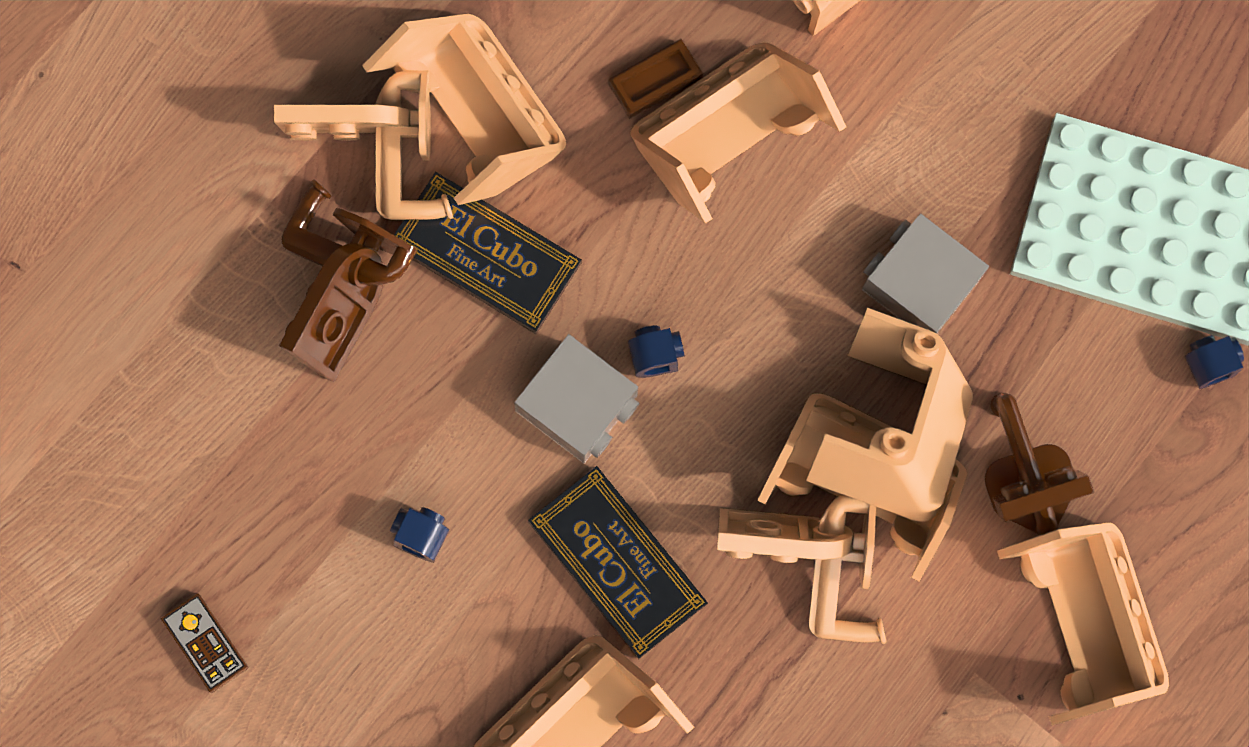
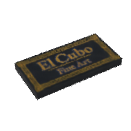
(491, 256)
(617, 562)

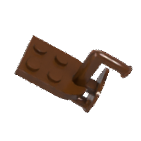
(344, 289)
(1033, 482)

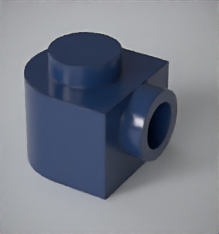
(655, 351)
(1214, 360)
(419, 532)

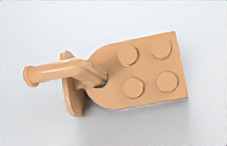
(390, 125)
(821, 539)

